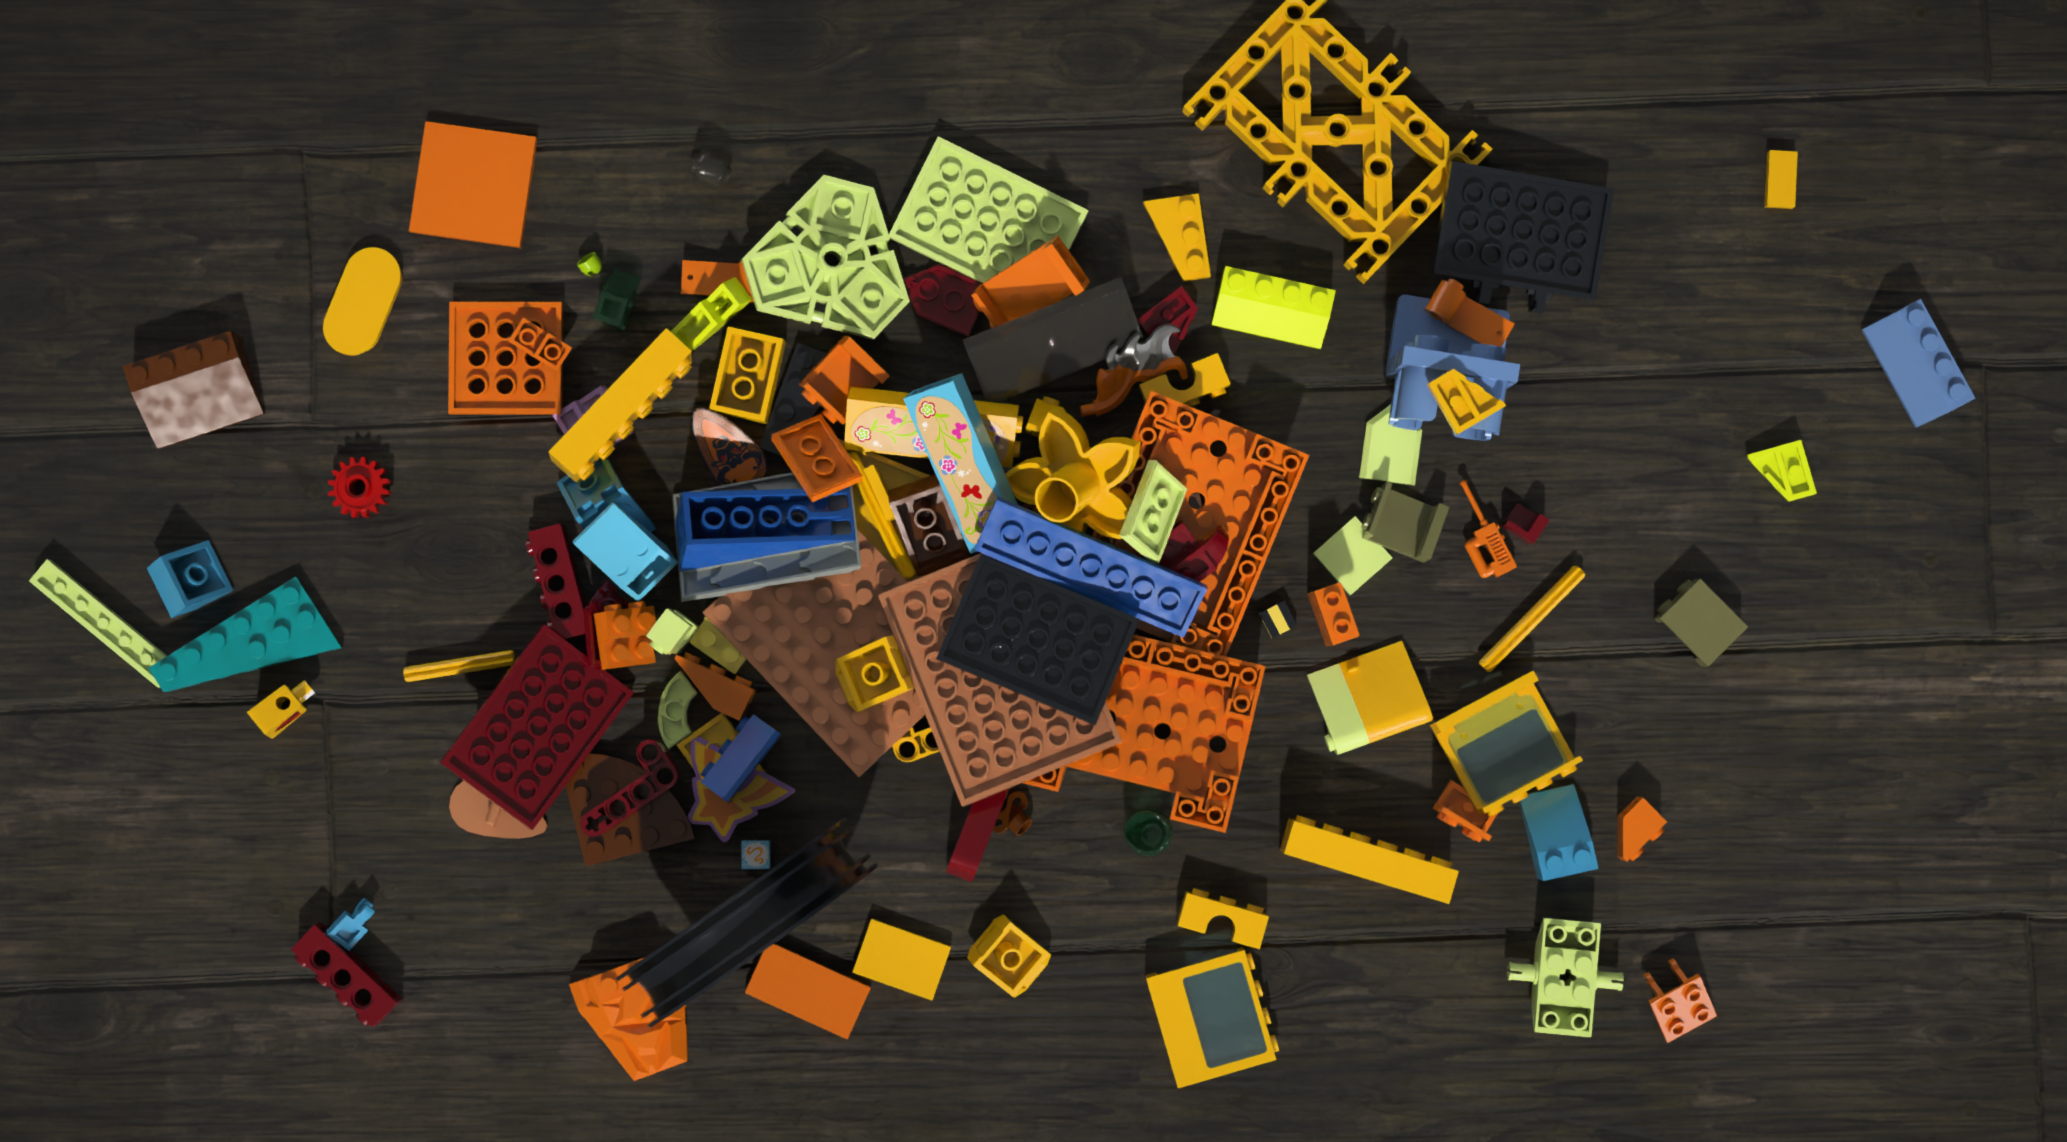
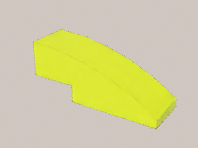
(712, 314)

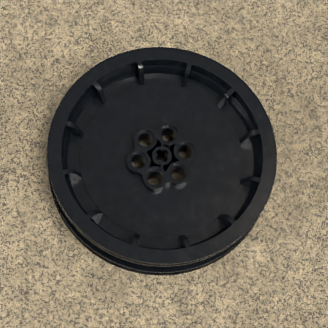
(747, 923)

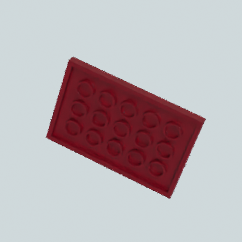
(536, 727)

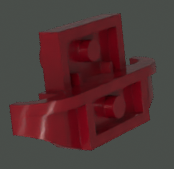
(1193, 557)

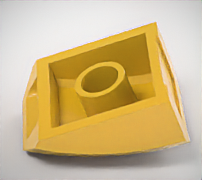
(873, 674)
(1008, 956)

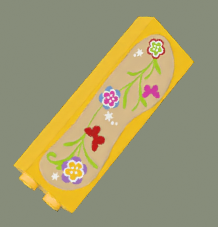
(882, 424)

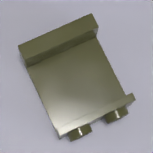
(1404, 523)
(1701, 621)

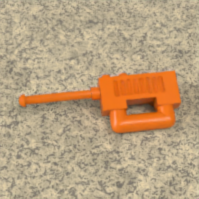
(1490, 537)

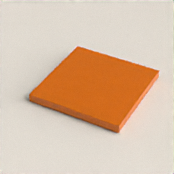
(473, 184)

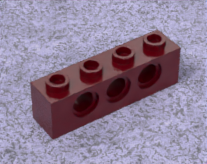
(537, 545)
(383, 997)

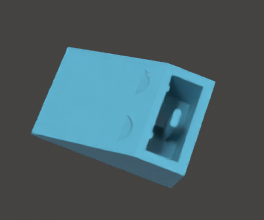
(625, 551)

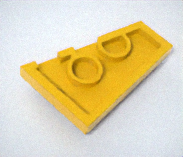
(1182, 232)

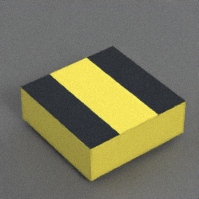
(1278, 619)

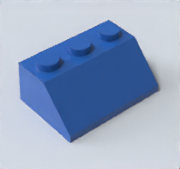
(739, 757)

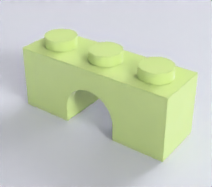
(671, 632)

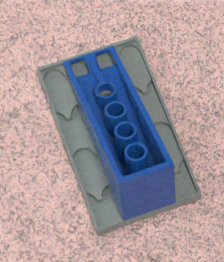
(761, 536)

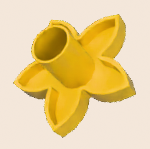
(1077, 481)

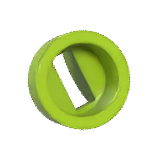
(590, 264)

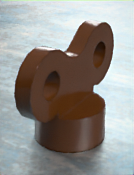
(1014, 816)

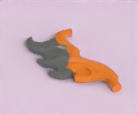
(1134, 363)

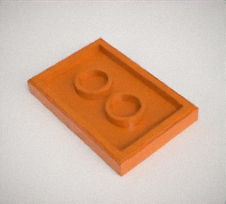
(816, 457)

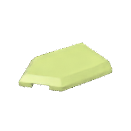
(1389, 451)

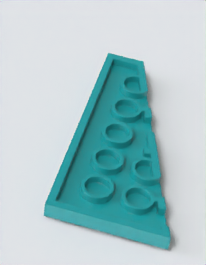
(264, 634)

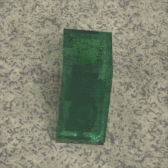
(617, 299)

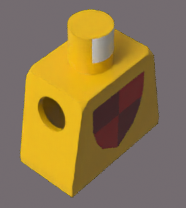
(269, 712)

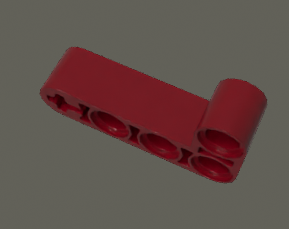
(628, 794)
(975, 836)

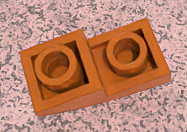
(539, 344)

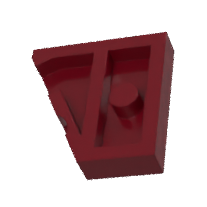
(1173, 309)

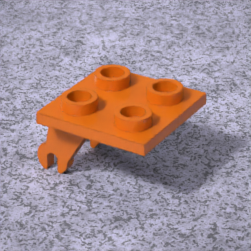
(1681, 1007)

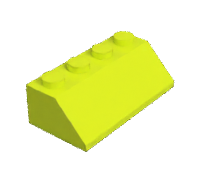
(1273, 307)

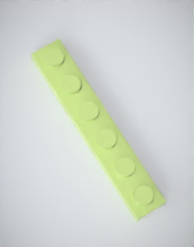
(97, 618)

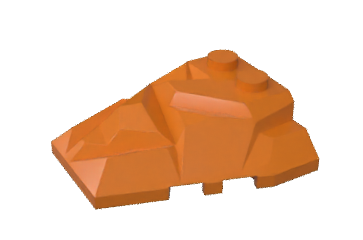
(618, 1023)

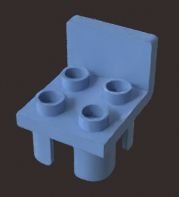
(1427, 349)

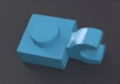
(350, 928)

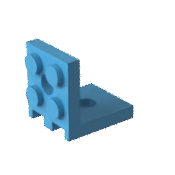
(589, 502)

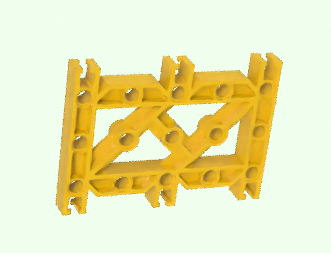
(1301, 131)

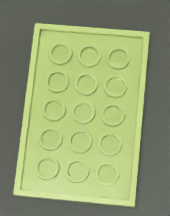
(980, 214)

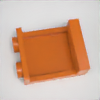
(833, 376)
(1333, 614)

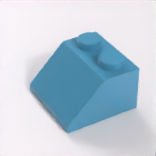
(189, 578)

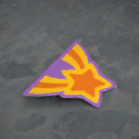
(710, 809)

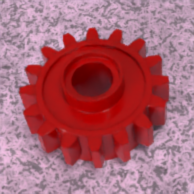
(345, 484)

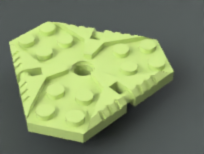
(791, 273)

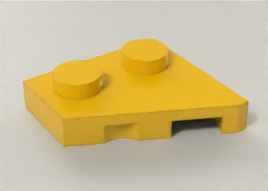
(1462, 400)

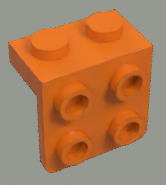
(1456, 808)

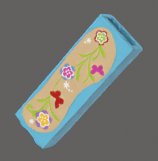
(959, 452)

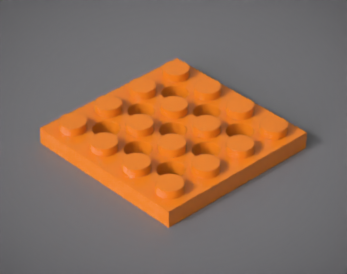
(462, 371)

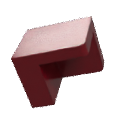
(1525, 524)

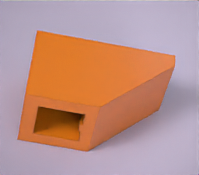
(1637, 826)

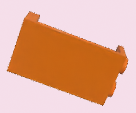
(1031, 284)

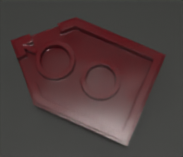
(944, 298)
(604, 597)

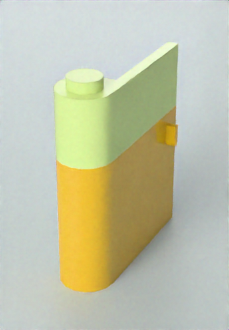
(1369, 698)

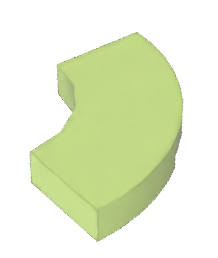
(673, 710)

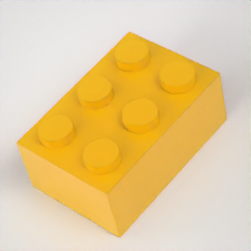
(747, 375)

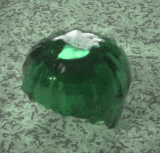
(1148, 832)

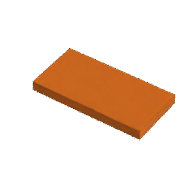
(808, 990)

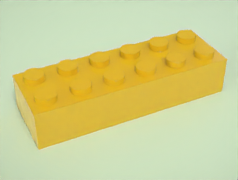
(621, 405)
(1367, 860)

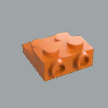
(623, 635)

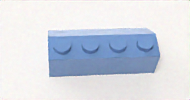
(1918, 363)

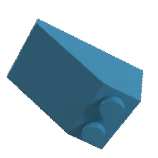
(1558, 833)

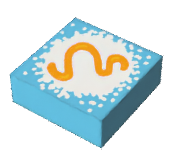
(756, 854)

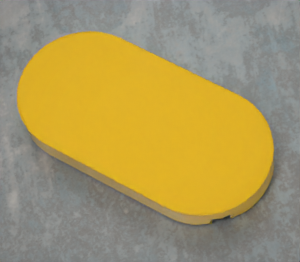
(362, 301)

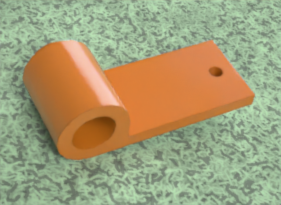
(708, 276)
(1466, 316)

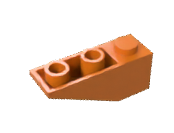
(722, 692)

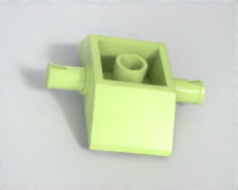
(1566, 1005)

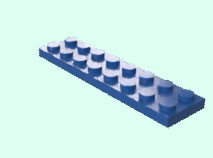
(1090, 567)

